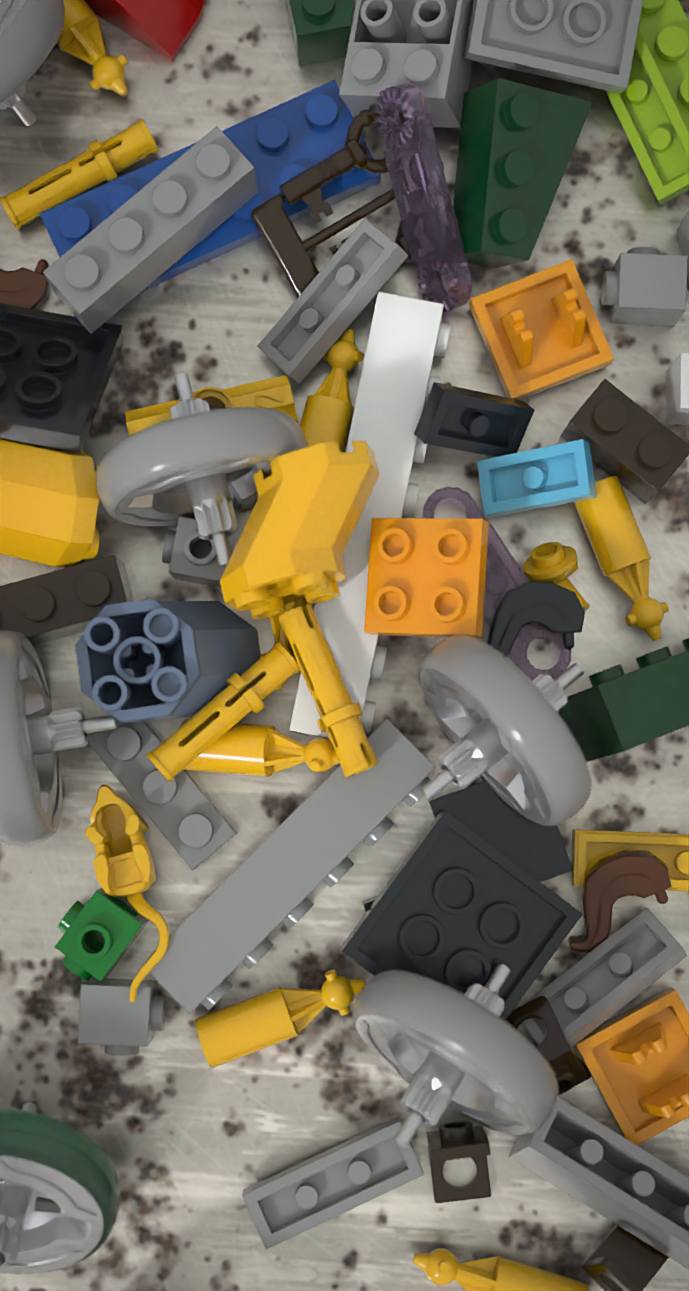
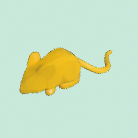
(125, 864)

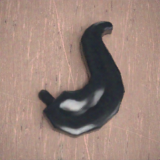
(538, 604)

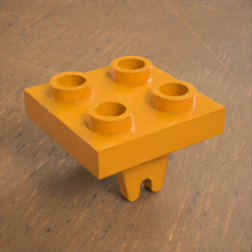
(541, 331)
(426, 577)
(642, 1065)

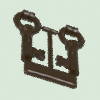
(279, 231)

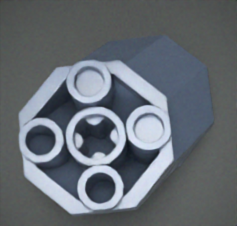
(162, 657)

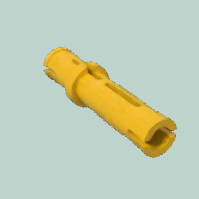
(81, 173)
(333, 702)
(224, 711)

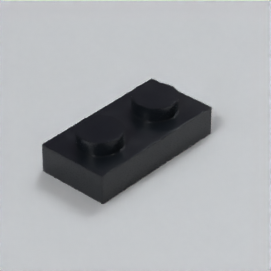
(473, 421)

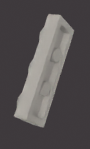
(332, 300)
(176, 807)
(608, 977)
(331, 1183)

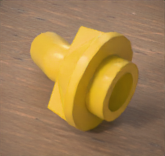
(553, 564)

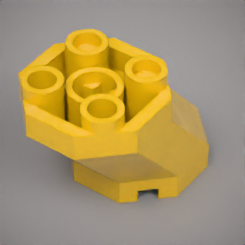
(47, 504)
(299, 528)

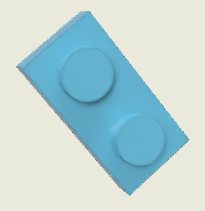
(537, 478)

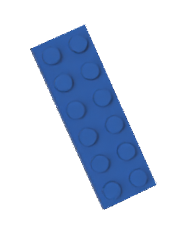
(275, 142)

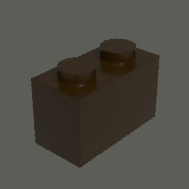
(627, 441)

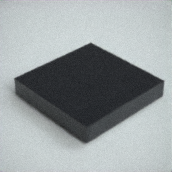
(526, 843)

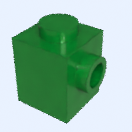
(98, 935)

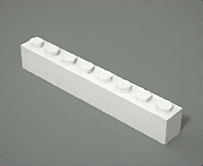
(385, 415)

